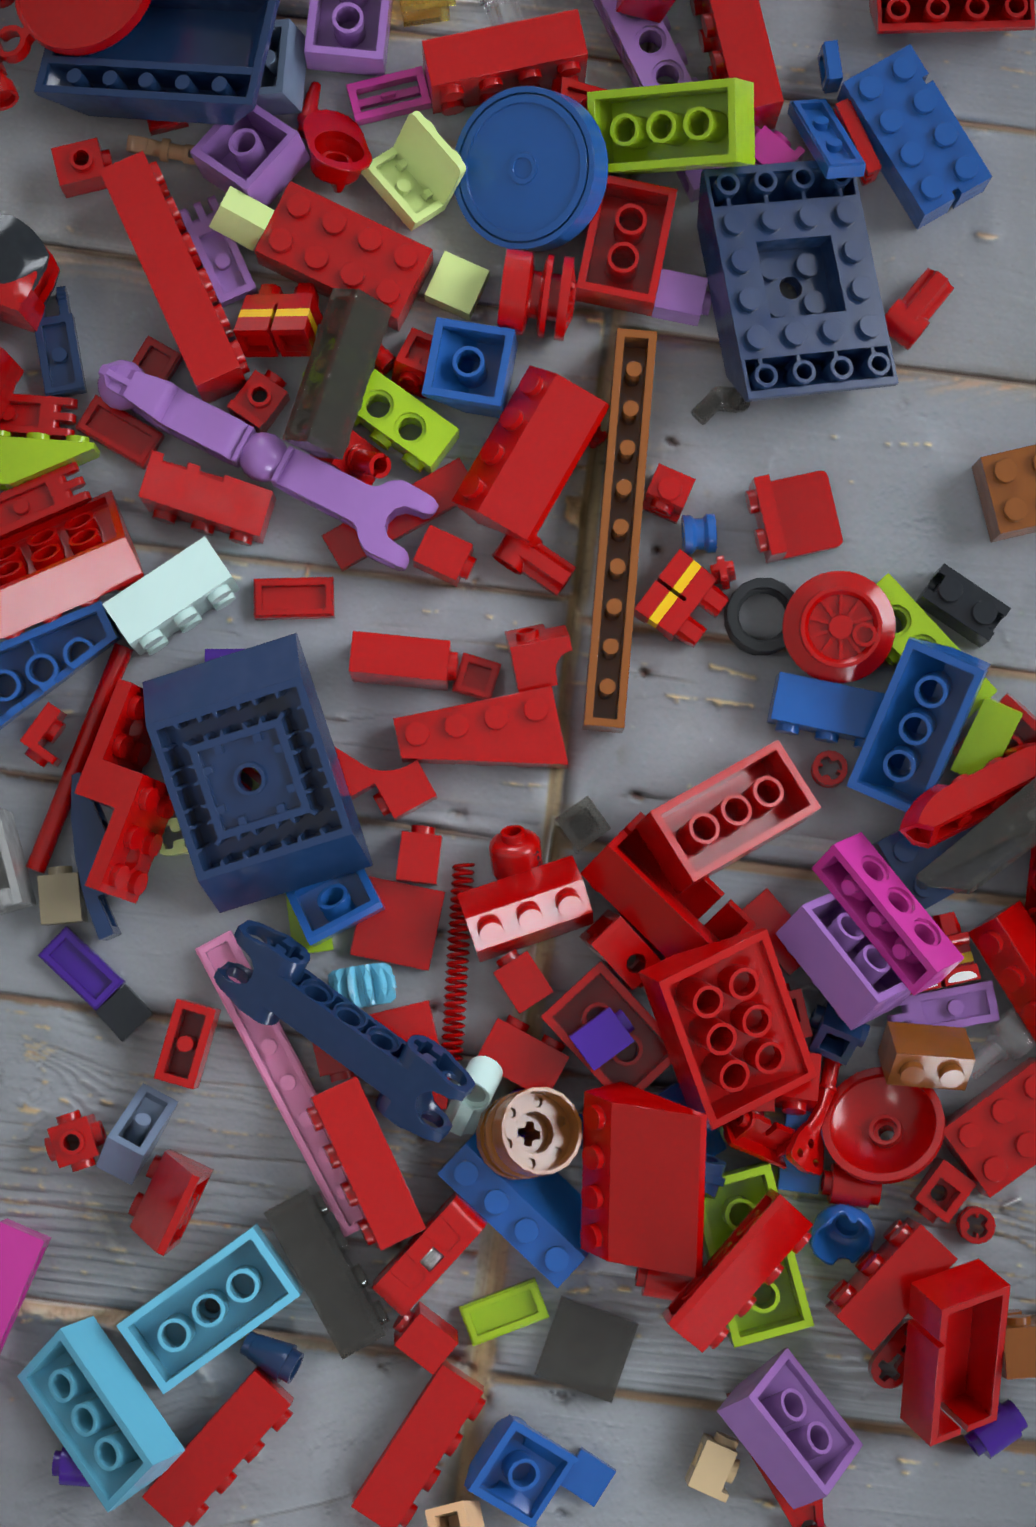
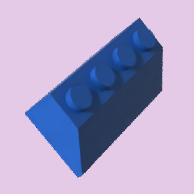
(917, 723)
(532, 1214)

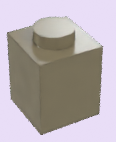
(61, 897)

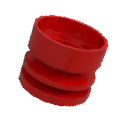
(536, 294)

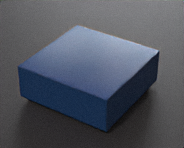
(830, 66)
(588, 1477)

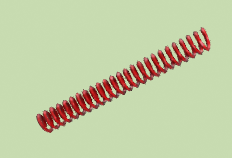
(453, 964)

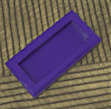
(81, 968)

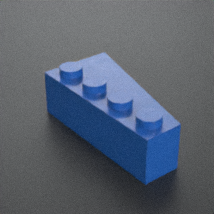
(50, 655)

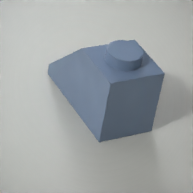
(136, 1134)

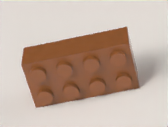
(1008, 492)

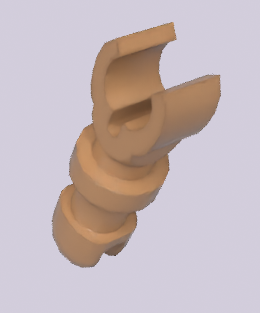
(163, 149)

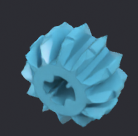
(365, 984)

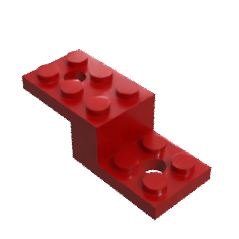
(139, 802)

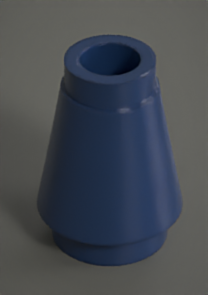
(273, 1356)

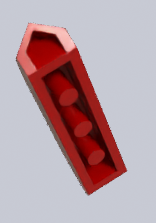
(968, 798)

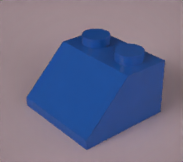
(470, 366)

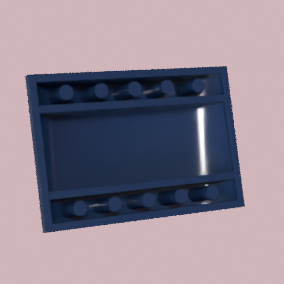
(175, 66)

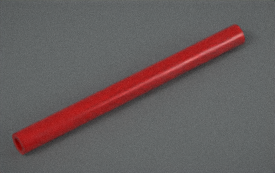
(61, 800)

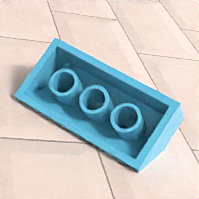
(100, 1412)

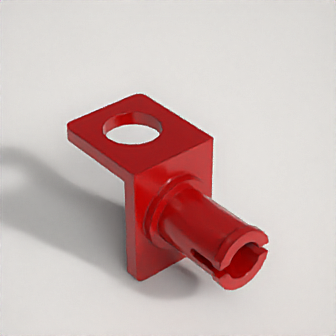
(361, 460)

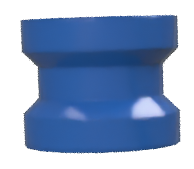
(699, 534)

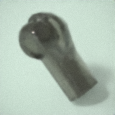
(719, 400)

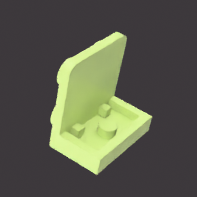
(417, 172)

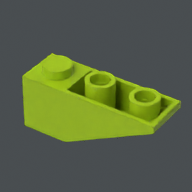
(37, 454)

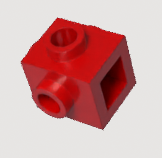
(91, 1138)

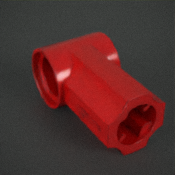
(911, 315)
(535, 562)

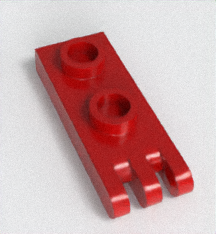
(39, 415)
(41, 499)

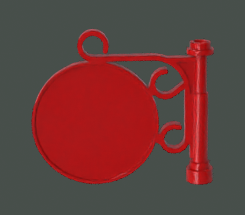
(66, 29)

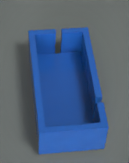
(915, 137)

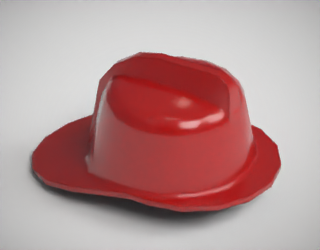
(335, 148)

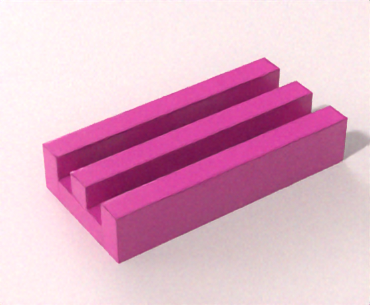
(393, 110)

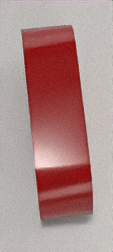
(887, 1351)

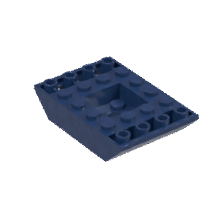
(801, 230)
(262, 715)

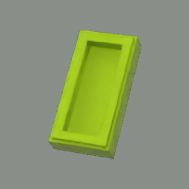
(987, 736)
(503, 1311)

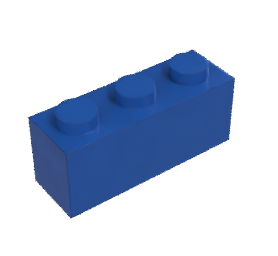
(823, 709)

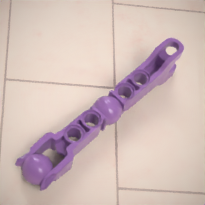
(267, 459)

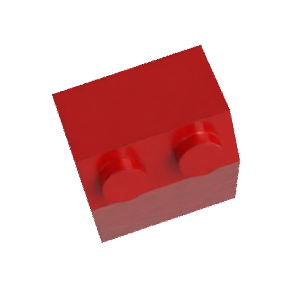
(169, 1200)

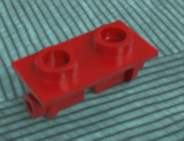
(759, 1137)

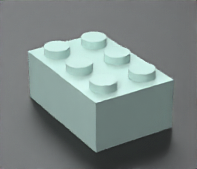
(172, 598)

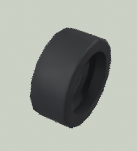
(731, 615)

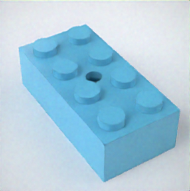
(177, 1332)

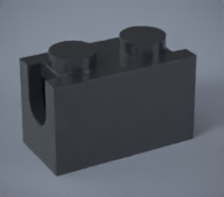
(962, 605)

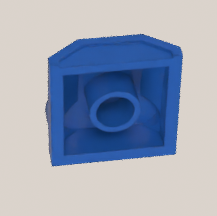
(518, 1469)

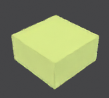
(241, 218)
(457, 285)

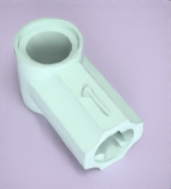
(466, 1114)

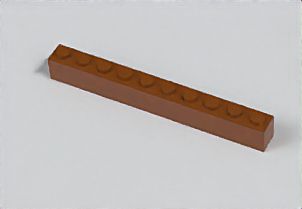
(619, 531)

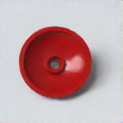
(868, 1108)

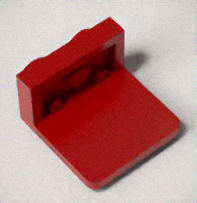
(793, 515)

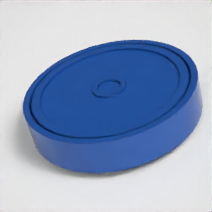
(531, 169)

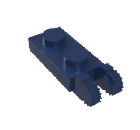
(60, 351)

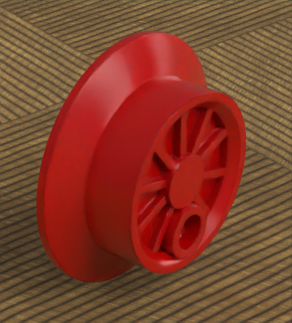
(839, 626)

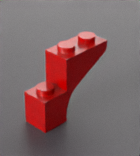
(399, 789)

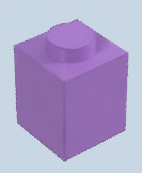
(681, 297)

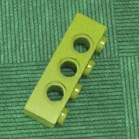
(437, 433)
(920, 626)

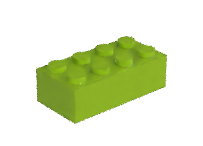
(676, 126)
(783, 1304)

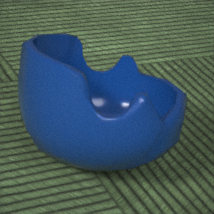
(841, 1233)

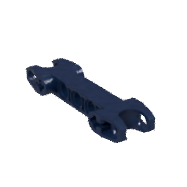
(398, 1069)

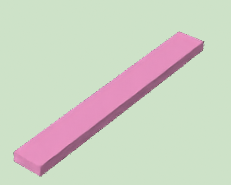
(285, 1081)

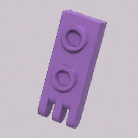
(219, 256)
(951, 1006)

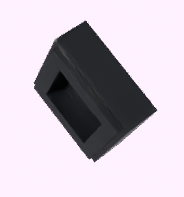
(124, 1013)

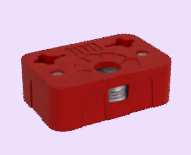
(428, 1254)

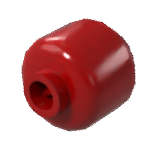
(514, 851)

